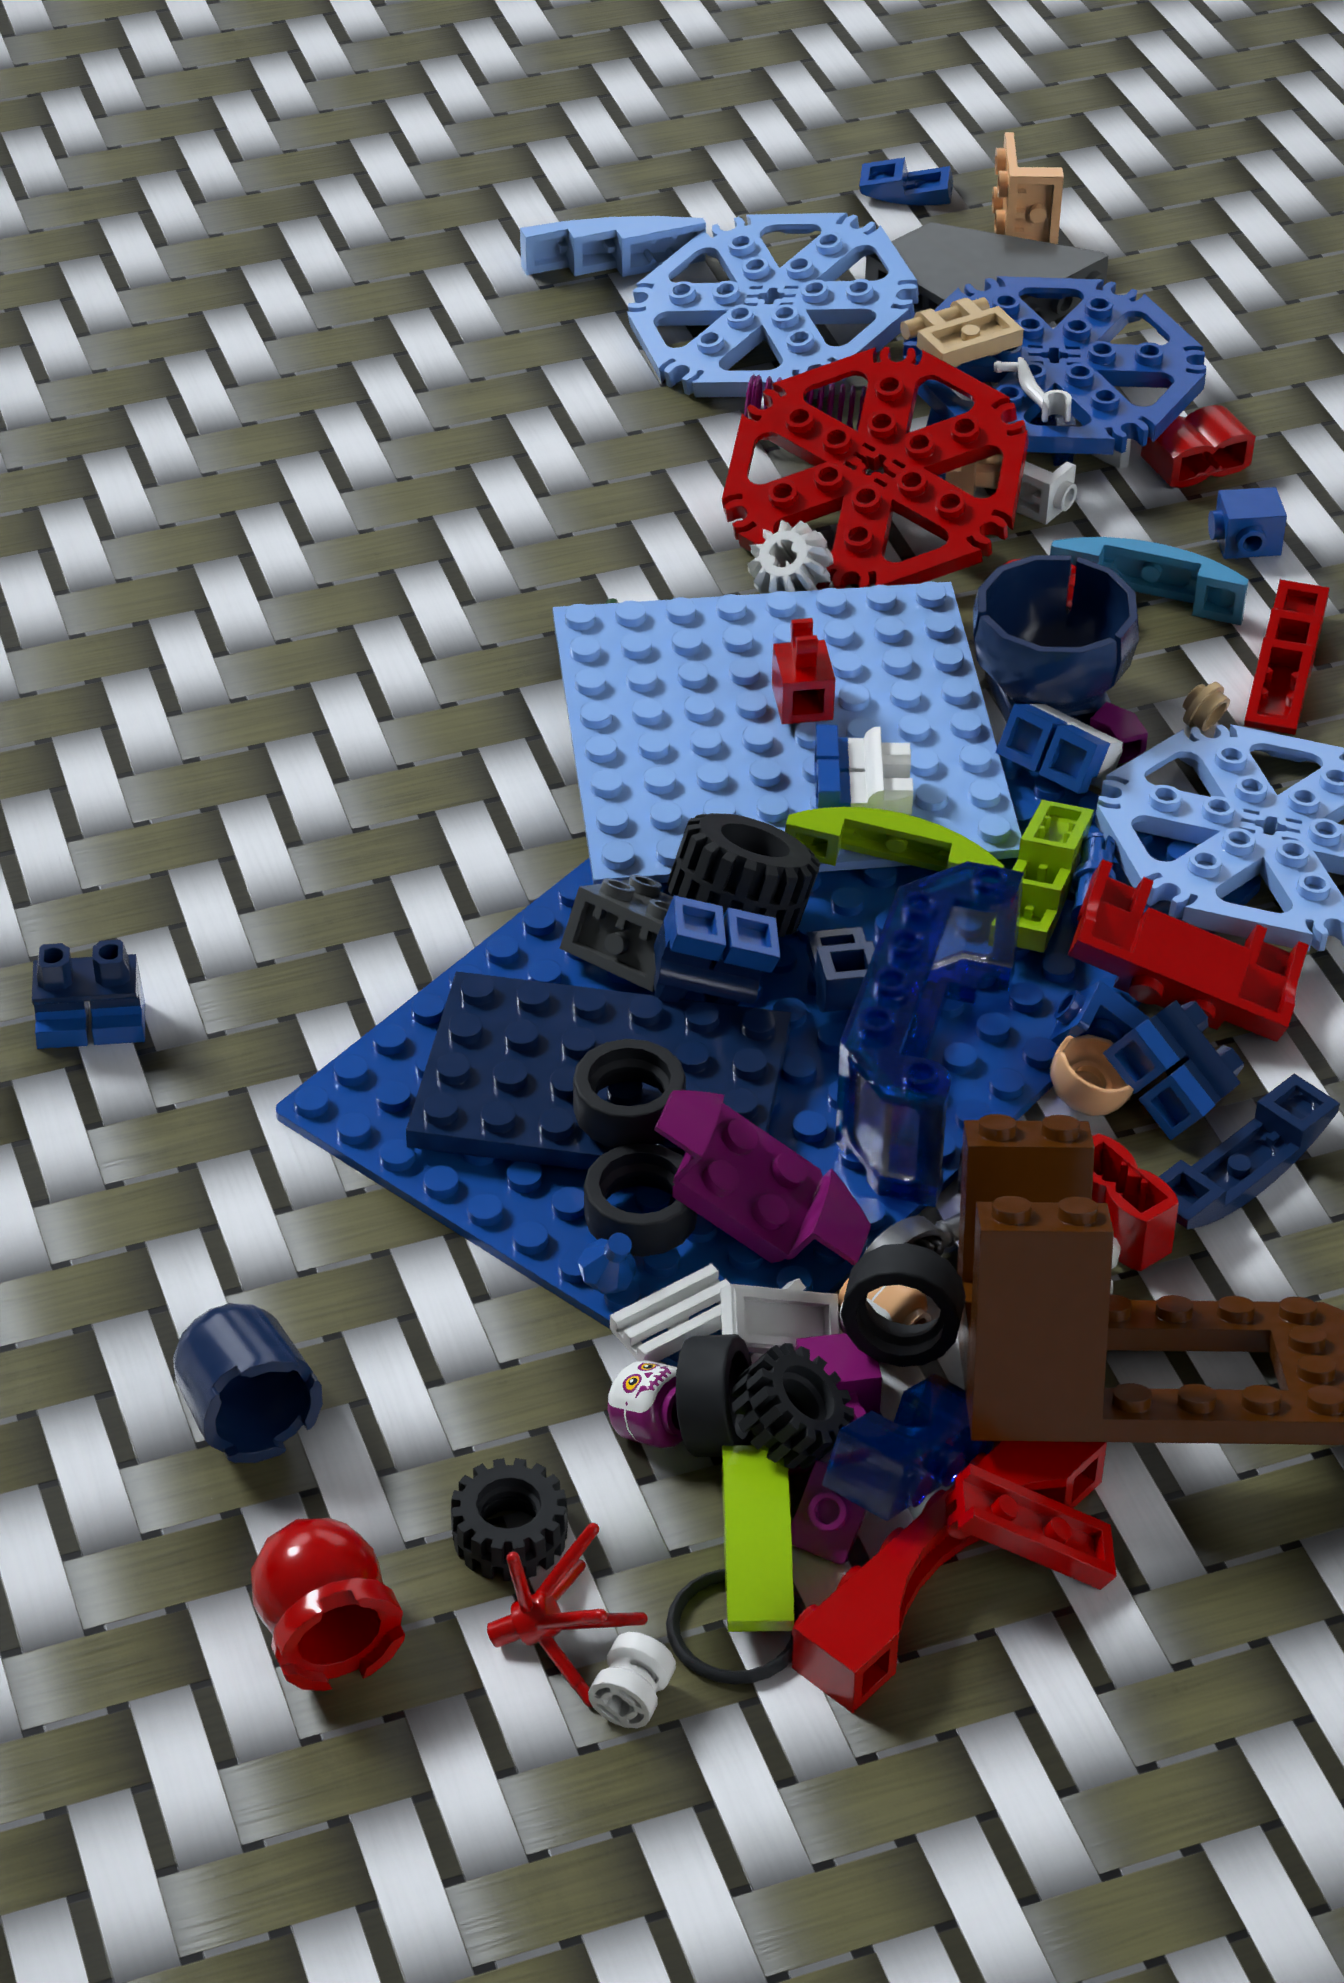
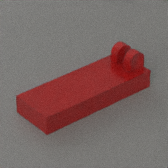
(1031, 1526)

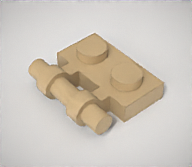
(963, 331)

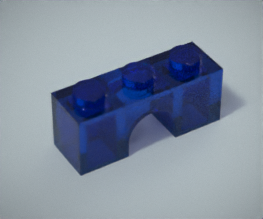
(901, 1462)

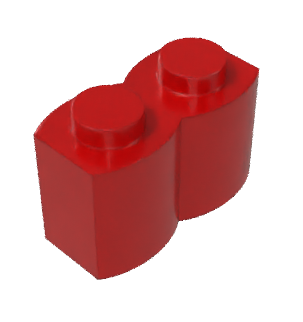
(1200, 446)
(1138, 1202)

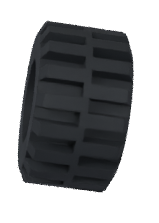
(745, 868)

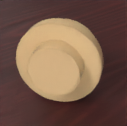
(1205, 706)

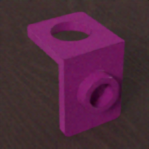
(825, 1520)

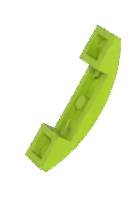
(884, 836)

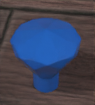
(608, 1264)

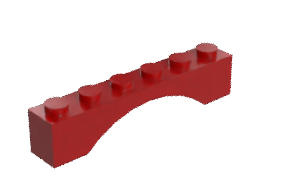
(854, 1634)

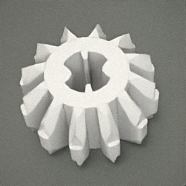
(795, 545)

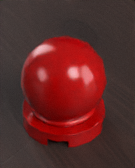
(325, 1603)

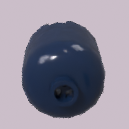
(245, 1382)

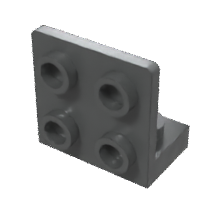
(617, 927)

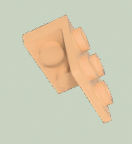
(1026, 197)

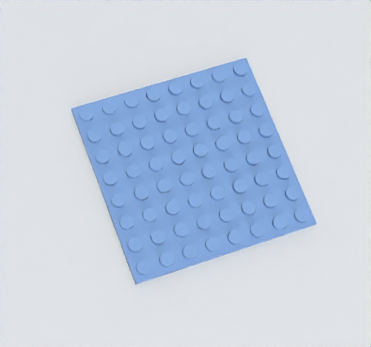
(684, 721)

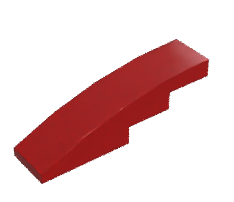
(1287, 657)

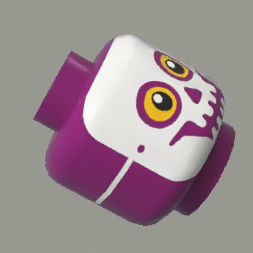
(645, 1405)

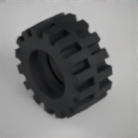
(502, 1490)

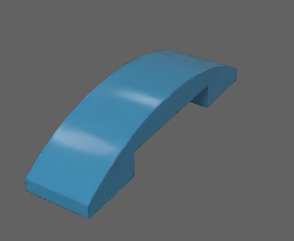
(1166, 573)

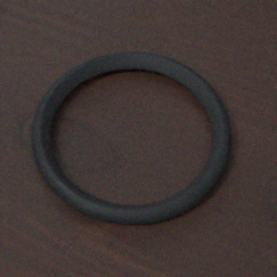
(708, 1671)

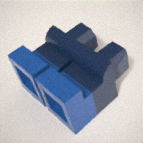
(713, 952)
(66, 985)
(1194, 1069)

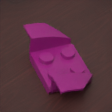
(756, 1183)

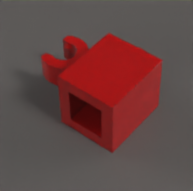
(803, 676)

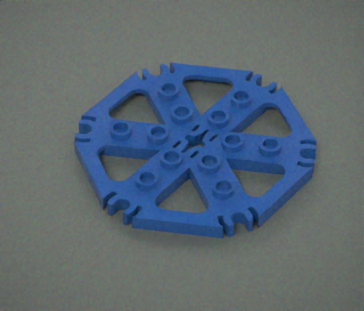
(1083, 363)

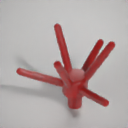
(539, 1618)

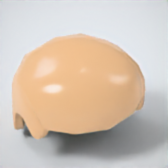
(1086, 1077)

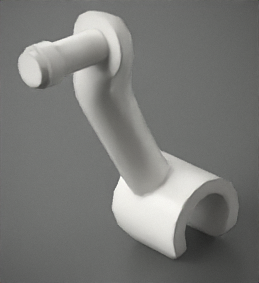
(1051, 402)

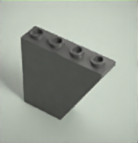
(954, 256)

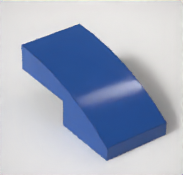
(894, 184)

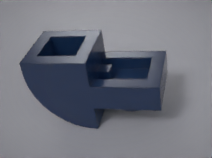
(838, 965)

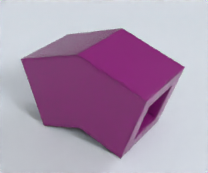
(1123, 726)

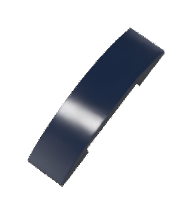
(1254, 1156)

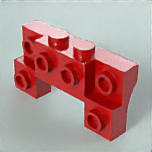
(1172, 960)

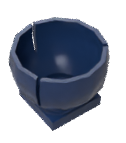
(1044, 651)

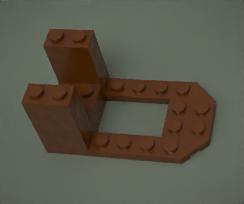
(1044, 1315)

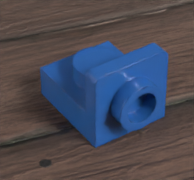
(1095, 1012)

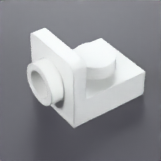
(1046, 493)

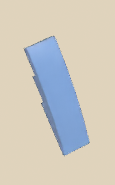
(606, 243)

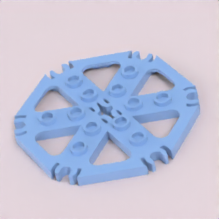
(743, 310)
(1232, 833)

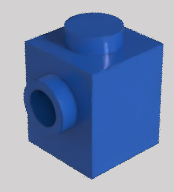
(1248, 523)

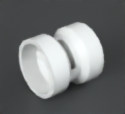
(629, 1685)

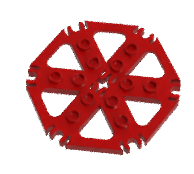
(882, 440)

